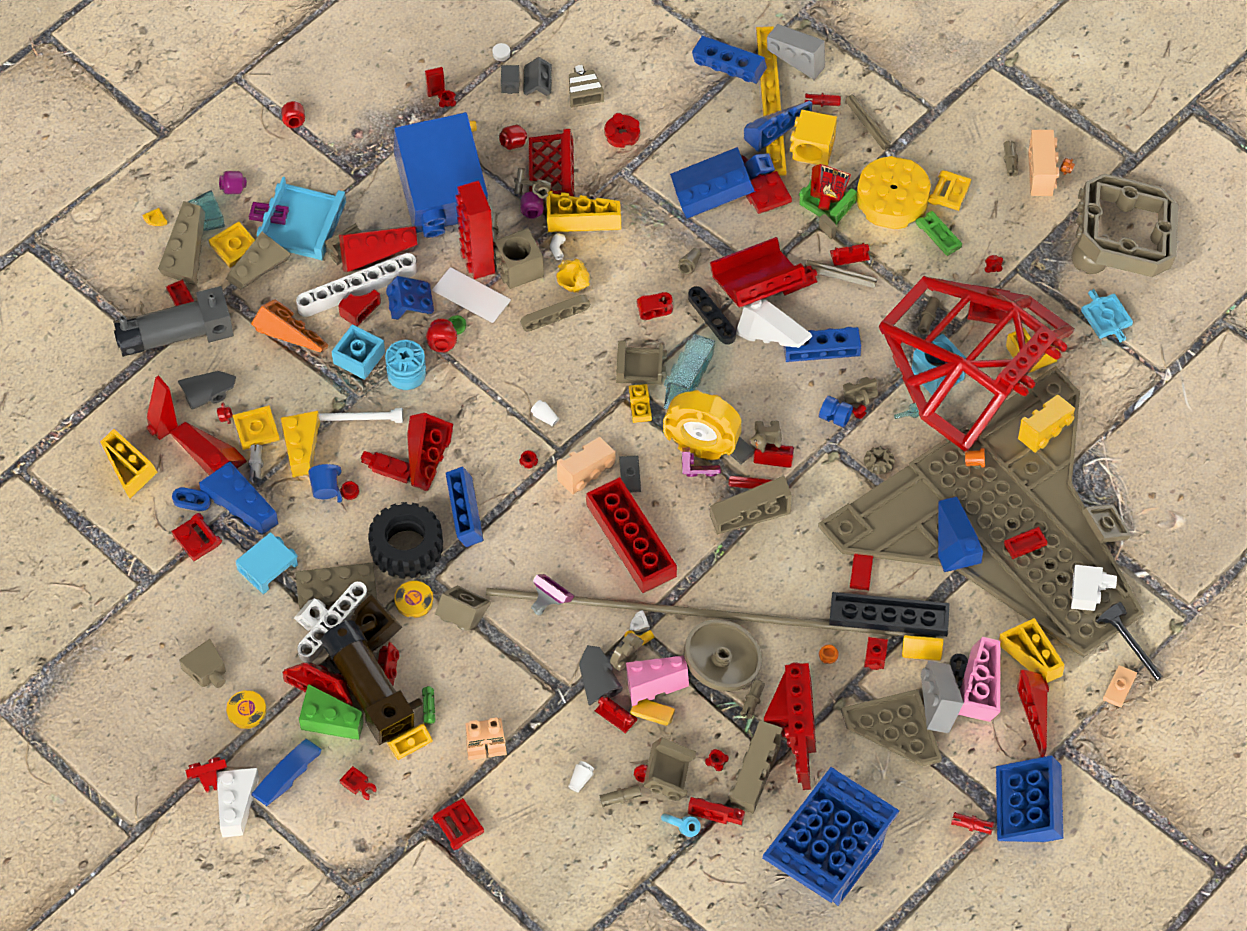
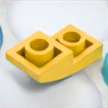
(640, 403)

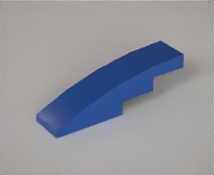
(285, 772)

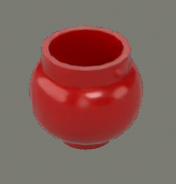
(441, 335)

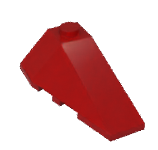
(426, 444)
(206, 449)
(1033, 695)

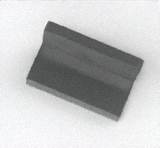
(538, 76)

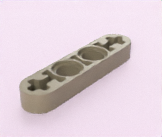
(555, 313)

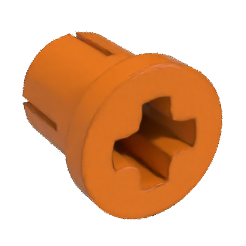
(975, 458)

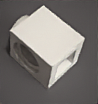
(304, 616)

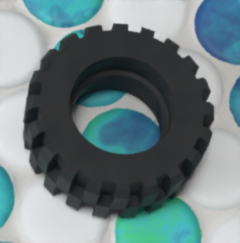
(399, 519)

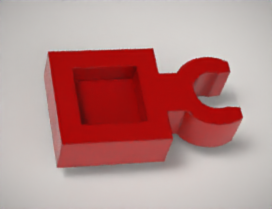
(357, 781)

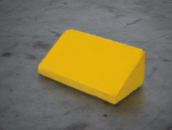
(922, 647)
(653, 712)
(409, 741)

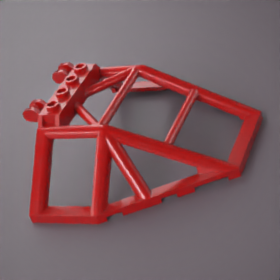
(1009, 378)

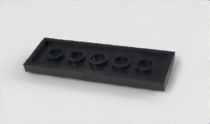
(889, 614)

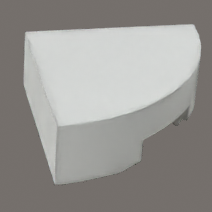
(639, 623)

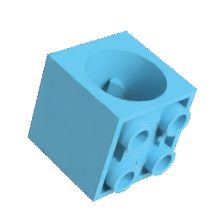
(922, 361)

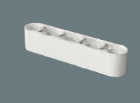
(333, 613)

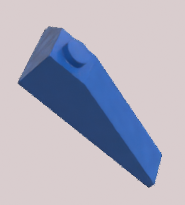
(956, 537)

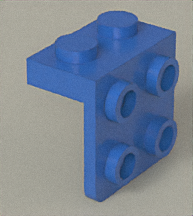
(409, 295)

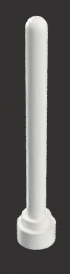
(395, 415)

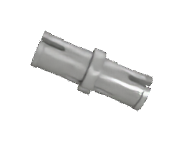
(255, 463)

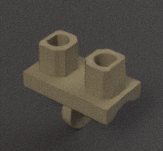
(860, 392)

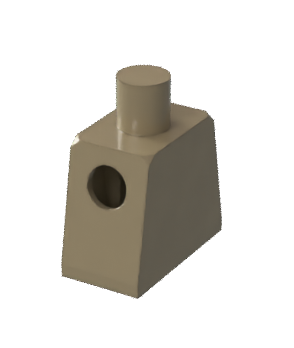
(204, 665)

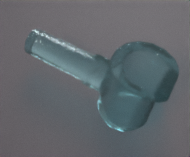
(912, 412)

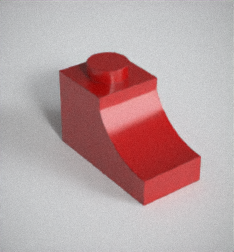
(358, 308)

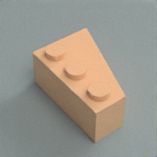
(585, 465)

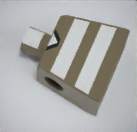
(584, 87)

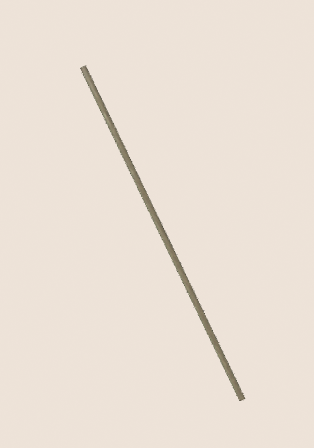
(697, 612)

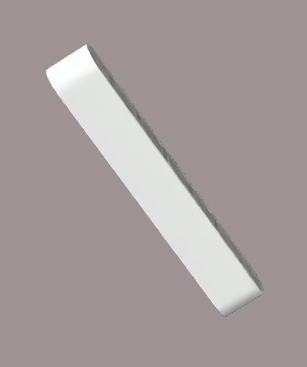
(362, 279)

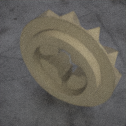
(882, 466)

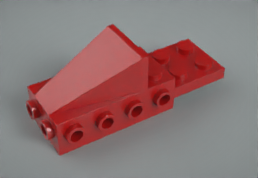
(794, 713)

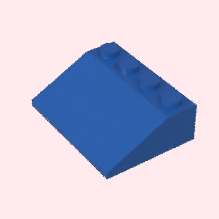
(712, 182)
(1030, 801)

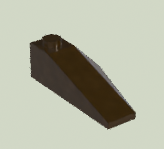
(385, 624)

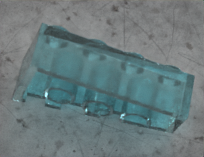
(690, 367)

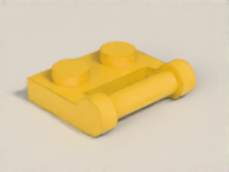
(955, 193)

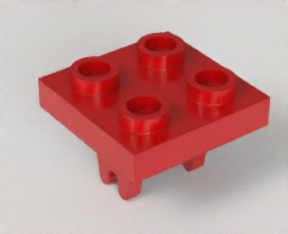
(207, 772)

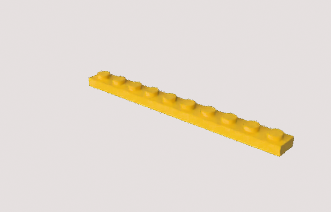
(771, 97)

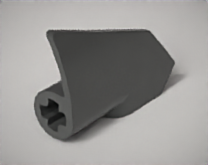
(207, 388)
(598, 675)

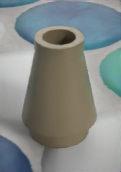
(688, 263)

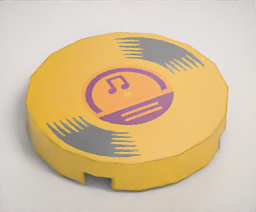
(413, 599)
(246, 709)

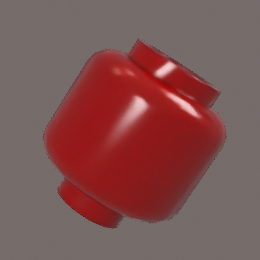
(293, 114)
(513, 137)

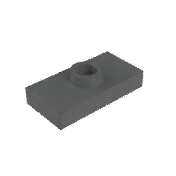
(630, 472)

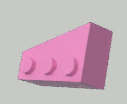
(655, 677)

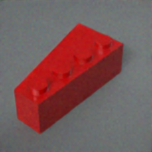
(369, 246)

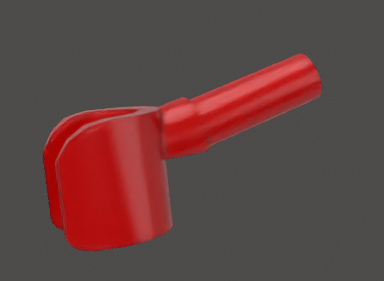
(859, 412)

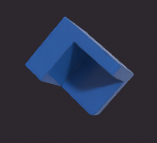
(759, 165)

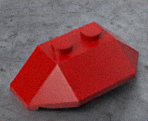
(318, 677)

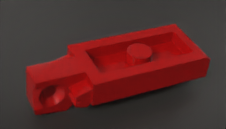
(387, 466)
(715, 812)

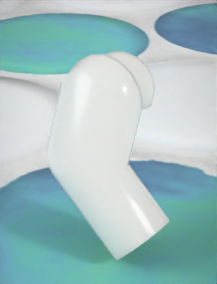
(556, 241)

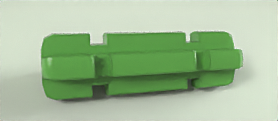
(428, 705)

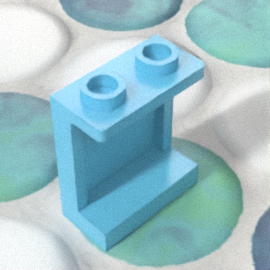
(266, 561)

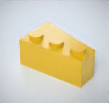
(1046, 423)
(300, 439)
(1032, 649)

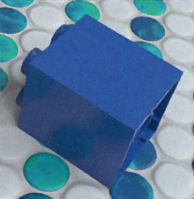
(431, 164)

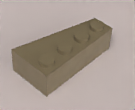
(752, 506)
(756, 767)

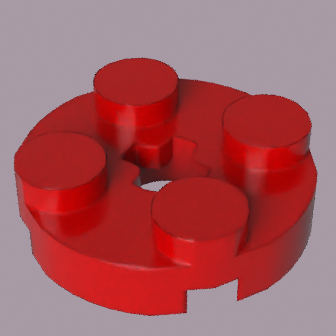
(619, 122)

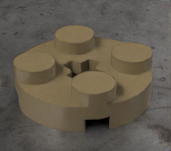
(626, 652)

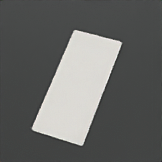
(471, 295)

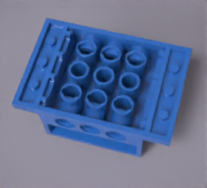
(832, 836)

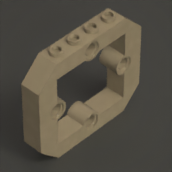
(1125, 253)

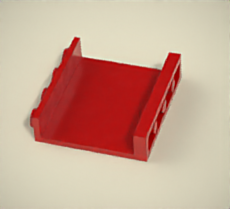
(756, 272)

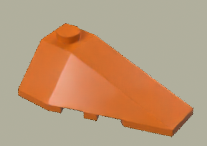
(277, 321)

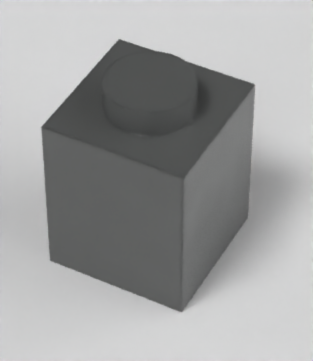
(510, 79)

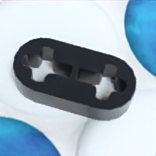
(959, 672)

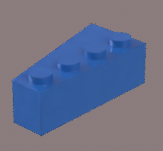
(233, 491)

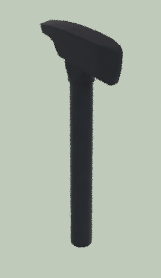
(1113, 616)

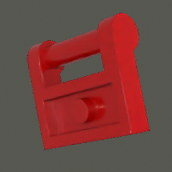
(191, 541)
(464, 821)

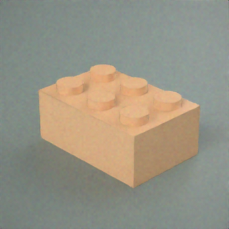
(1043, 162)

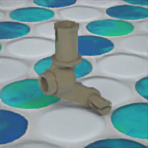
(539, 187)

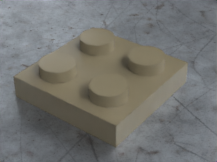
(1106, 523)

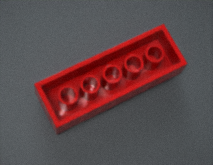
(475, 230)
(631, 535)

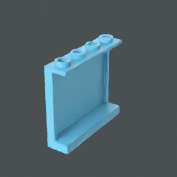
(309, 220)

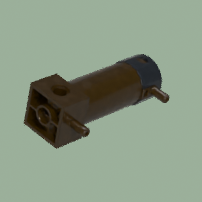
(384, 708)

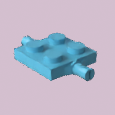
(1106, 315)

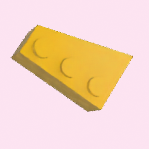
(128, 463)

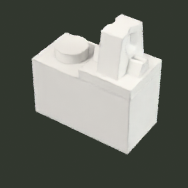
(1087, 585)

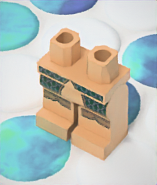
(485, 732)

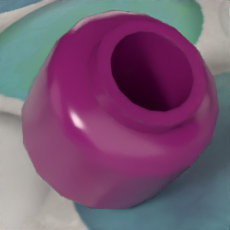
(232, 182)
(531, 205)

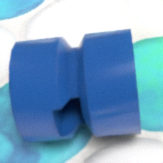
(836, 411)

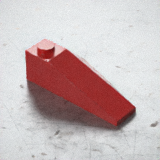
(161, 412)

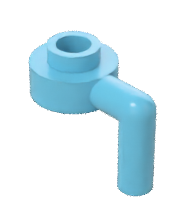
(683, 824)

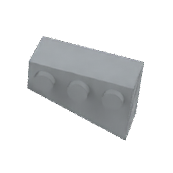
(798, 50)
(940, 696)

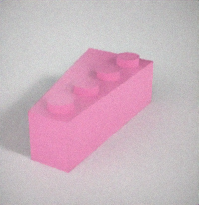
(982, 681)

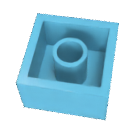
(358, 351)

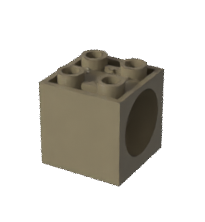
(518, 245)

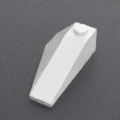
(768, 323)

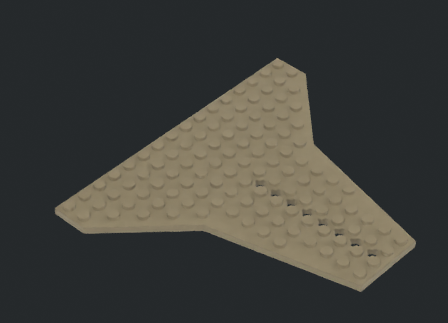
(1015, 487)

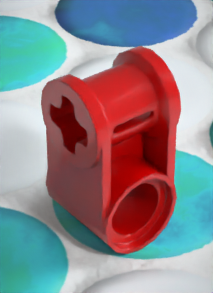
(654, 306)

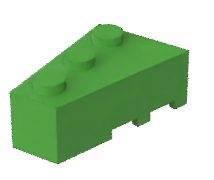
(329, 715)

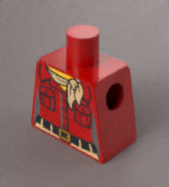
(828, 185)

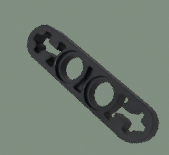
(709, 316)

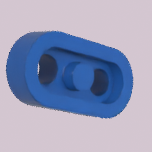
(192, 498)

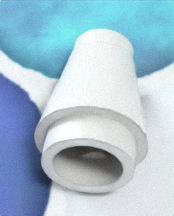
(544, 413)
(580, 776)

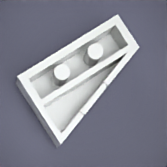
(235, 799)

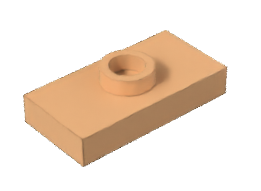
(1120, 686)

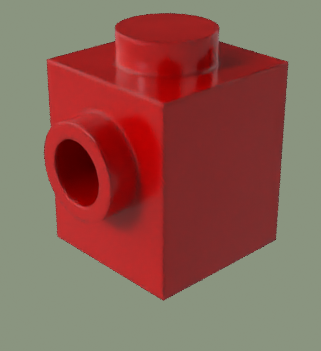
(876, 653)

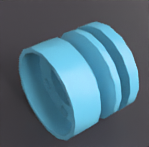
(405, 364)

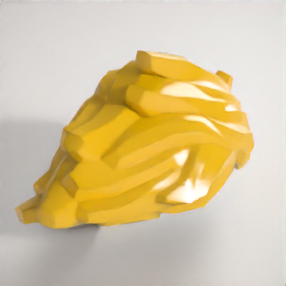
(573, 275)

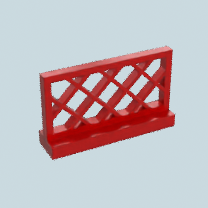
(566, 161)

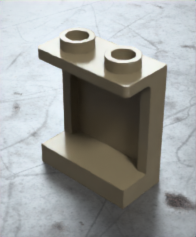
(640, 365)
(668, 768)

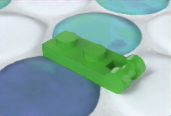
(939, 233)

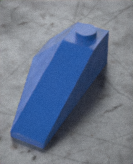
(770, 127)

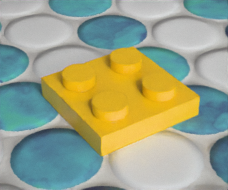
(232, 243)
(256, 427)

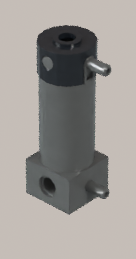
(174, 324)

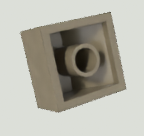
(462, 607)

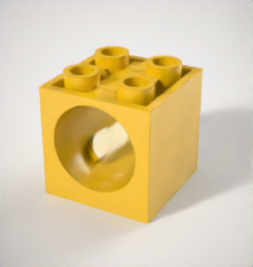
(813, 137)

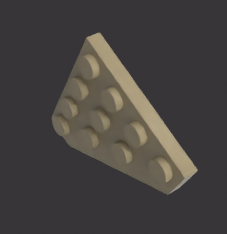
(895, 724)

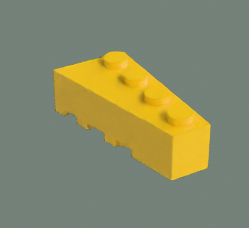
(581, 213)

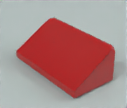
(775, 456)

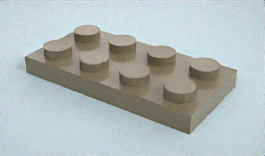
(332, 582)

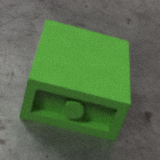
(836, 210)

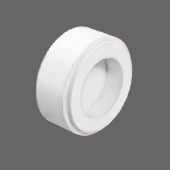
(501, 52)

